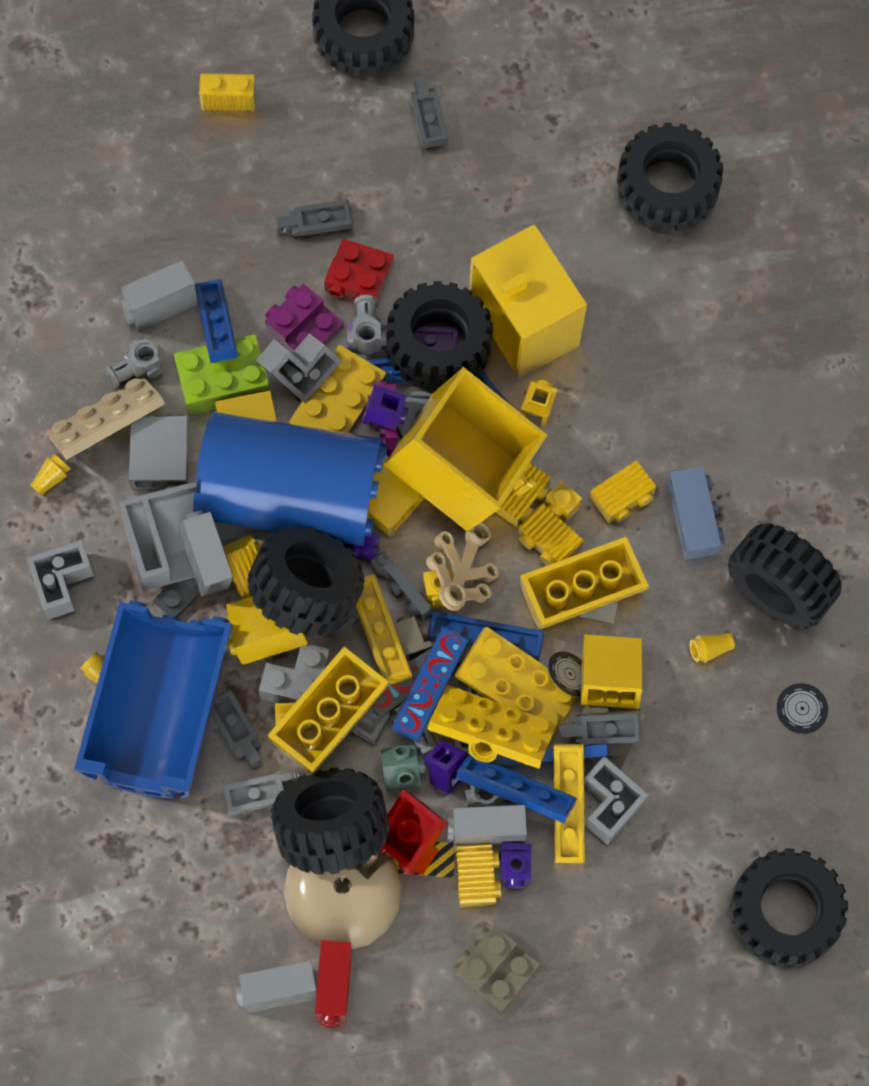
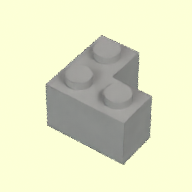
(301, 370)
(53, 573)
(287, 684)
(619, 798)

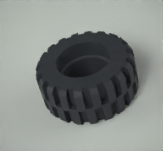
(363, 53)
(676, 146)
(444, 305)
(785, 575)
(295, 603)
(330, 820)
(813, 878)

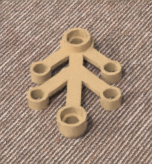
(452, 591)

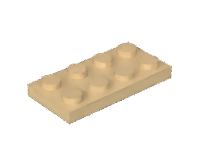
(104, 417)

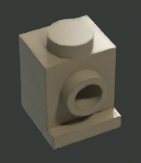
(411, 637)

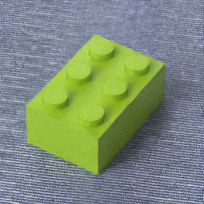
(221, 380)

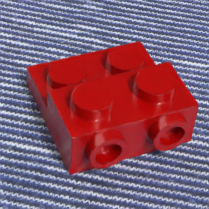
(357, 271)
(412, 833)

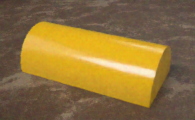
(582, 583)
(327, 711)

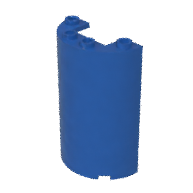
(288, 476)
(153, 701)

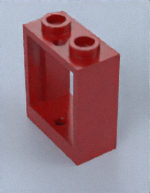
(333, 983)

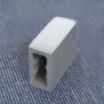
(158, 296)
(159, 451)
(205, 553)
(487, 825)
(276, 987)

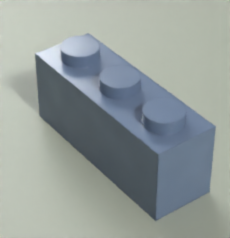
(695, 512)

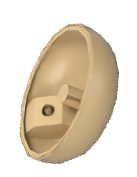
(345, 905)

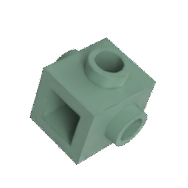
(402, 767)

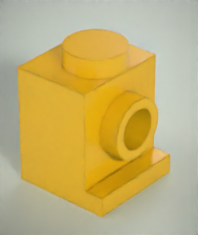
(563, 502)

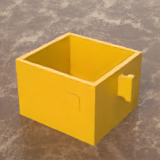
(529, 299)
(467, 450)

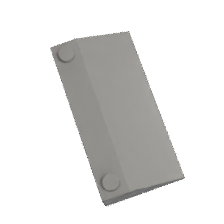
(154, 536)

